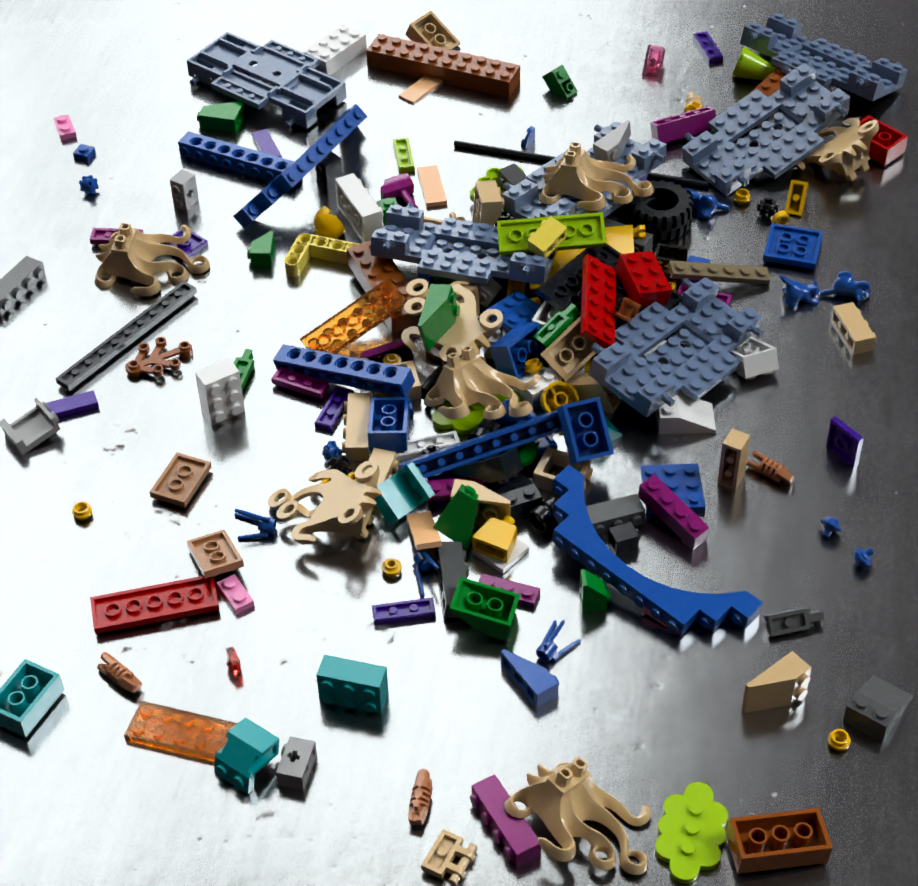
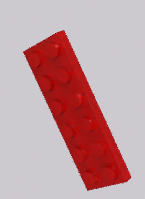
(598, 302)
(153, 604)

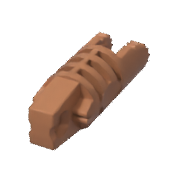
(771, 468)
(119, 673)
(420, 798)

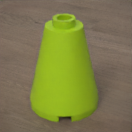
(752, 66)

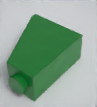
(222, 116)
(459, 516)

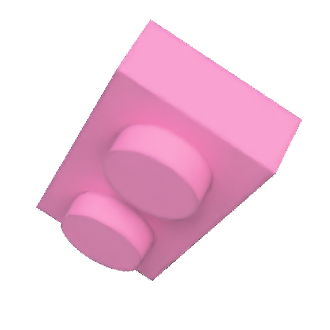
(64, 127)
(235, 594)

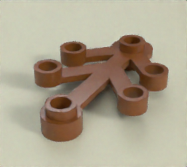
(138, 365)

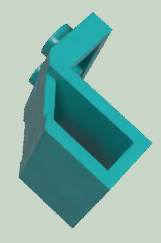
(402, 493)
(245, 754)

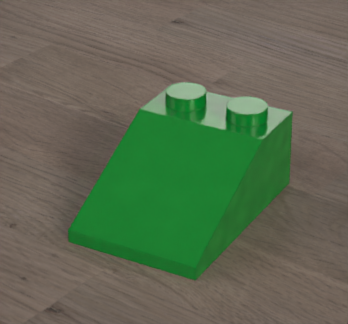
(437, 314)
(485, 607)

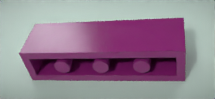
(678, 125)
(673, 511)
(514, 833)

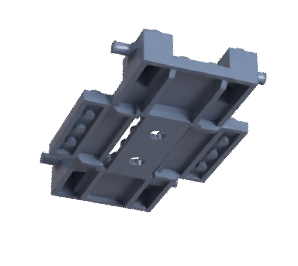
(856, 75)
(297, 90)
(799, 108)
(523, 198)
(423, 243)
(705, 325)

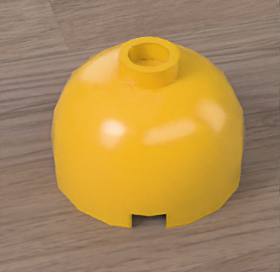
(327, 224)
(556, 395)

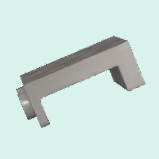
(31, 427)

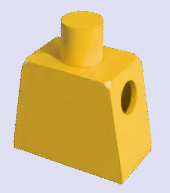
(496, 538)

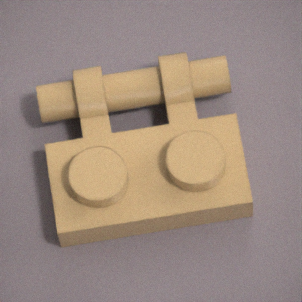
(443, 853)

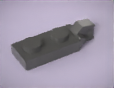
(791, 621)

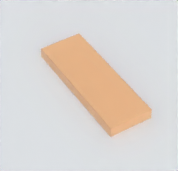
(420, 89)
(432, 186)
(422, 530)

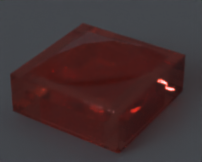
(233, 661)

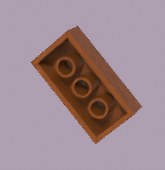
(778, 840)

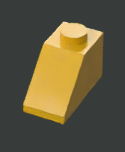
(796, 197)

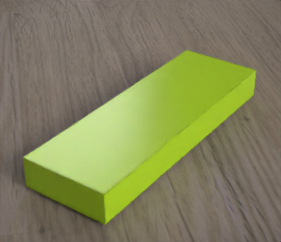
(403, 155)

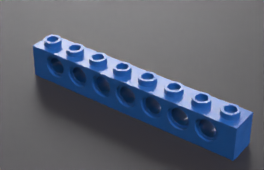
(232, 156)
(346, 370)

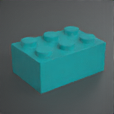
(352, 683)
(28, 696)

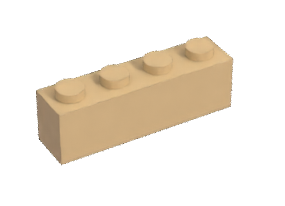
(356, 425)

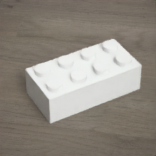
(337, 48)
(358, 206)

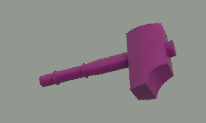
(398, 187)

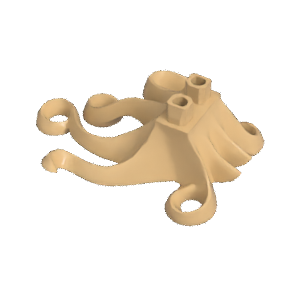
(845, 151)
(584, 179)
(131, 255)
(465, 331)
(473, 381)
(344, 507)
(565, 800)

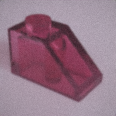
(653, 61)

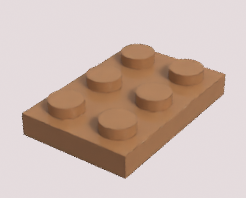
(180, 479)
(215, 553)

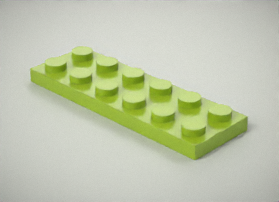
(582, 232)

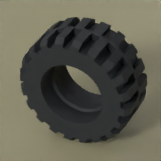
(663, 213)

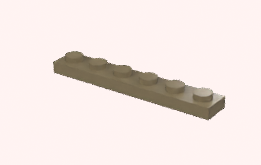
(719, 272)

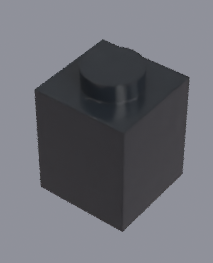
(623, 538)

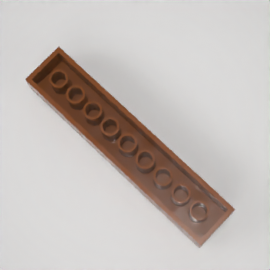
(443, 64)

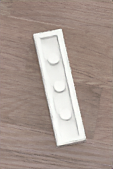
(416, 445)

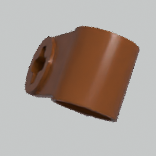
(628, 309)

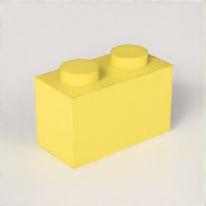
(547, 237)

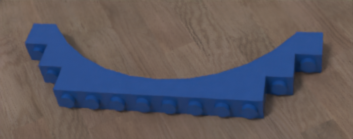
(301, 166)
(670, 605)

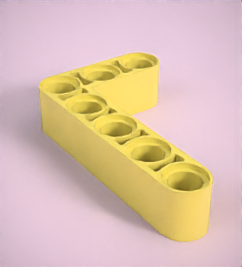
(314, 246)

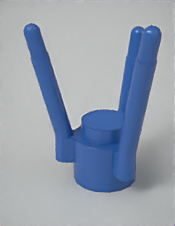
(265, 524)
(423, 562)
(548, 648)

